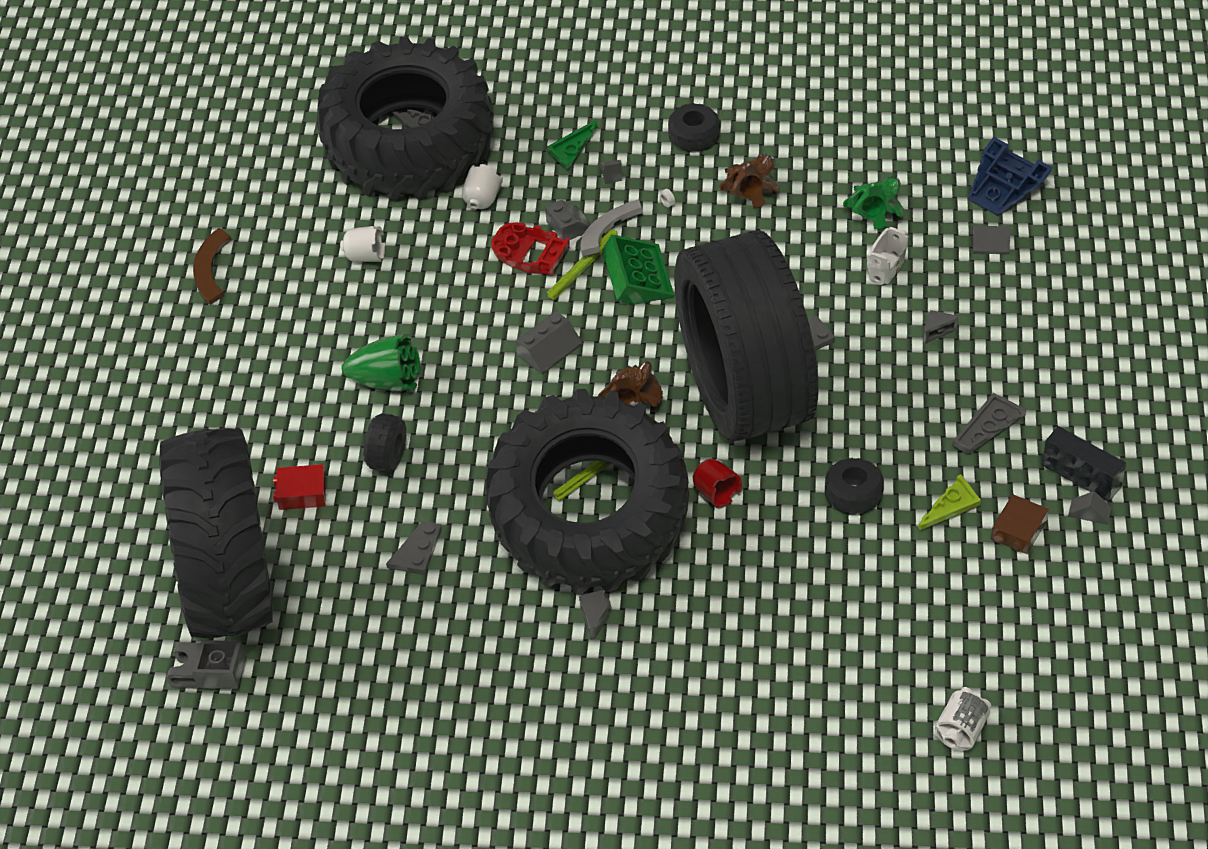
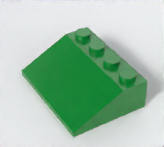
(636, 270)

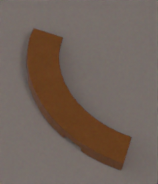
(203, 265)

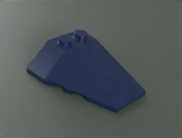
(1005, 178)

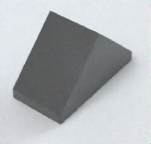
(611, 171)
(939, 325)
(1090, 508)

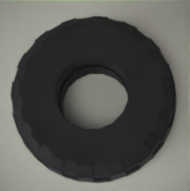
(693, 127)
(384, 442)
(851, 498)

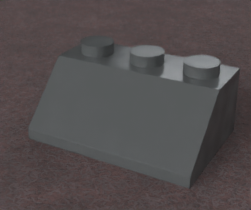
(548, 343)

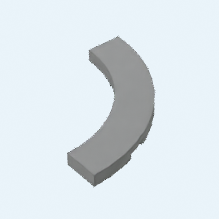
(592, 237)

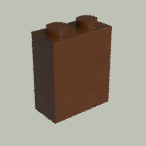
(1019, 524)

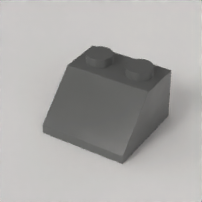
(566, 219)

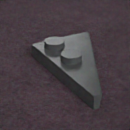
(410, 117)

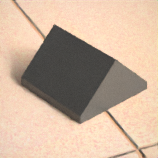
(991, 239)

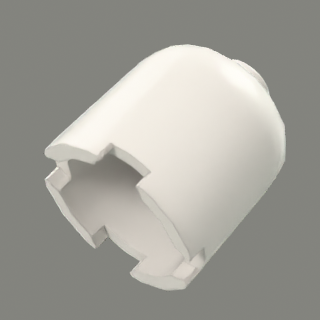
(481, 186)
(363, 244)

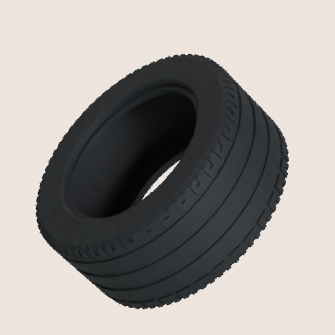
(746, 335)

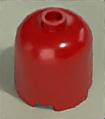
(716, 482)

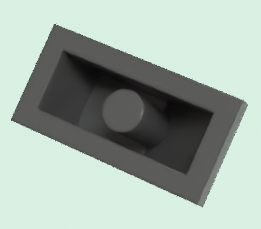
(594, 611)

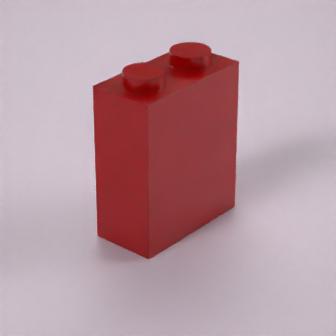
(300, 487)

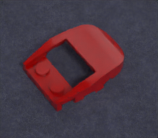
(515, 240)

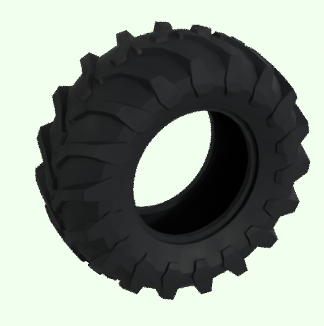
(414, 157)
(576, 432)
(215, 533)

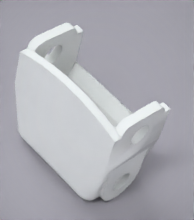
(881, 260)

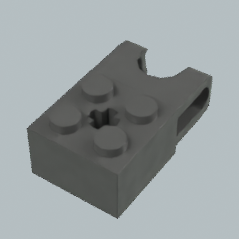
(208, 665)

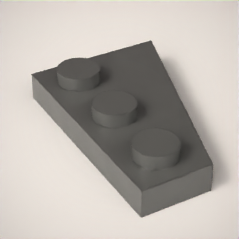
(417, 550)

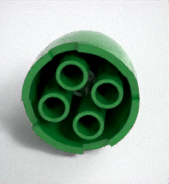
(385, 364)

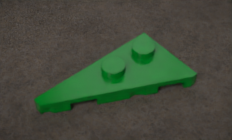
(570, 146)

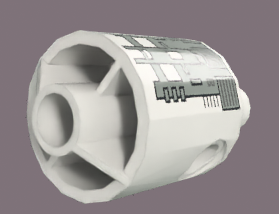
(962, 719)

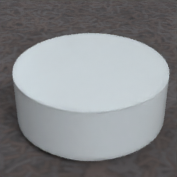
(667, 198)

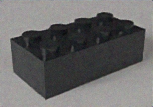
(1083, 463)

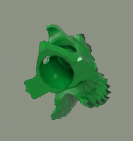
(876, 200)

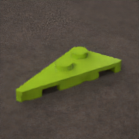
(954, 501)

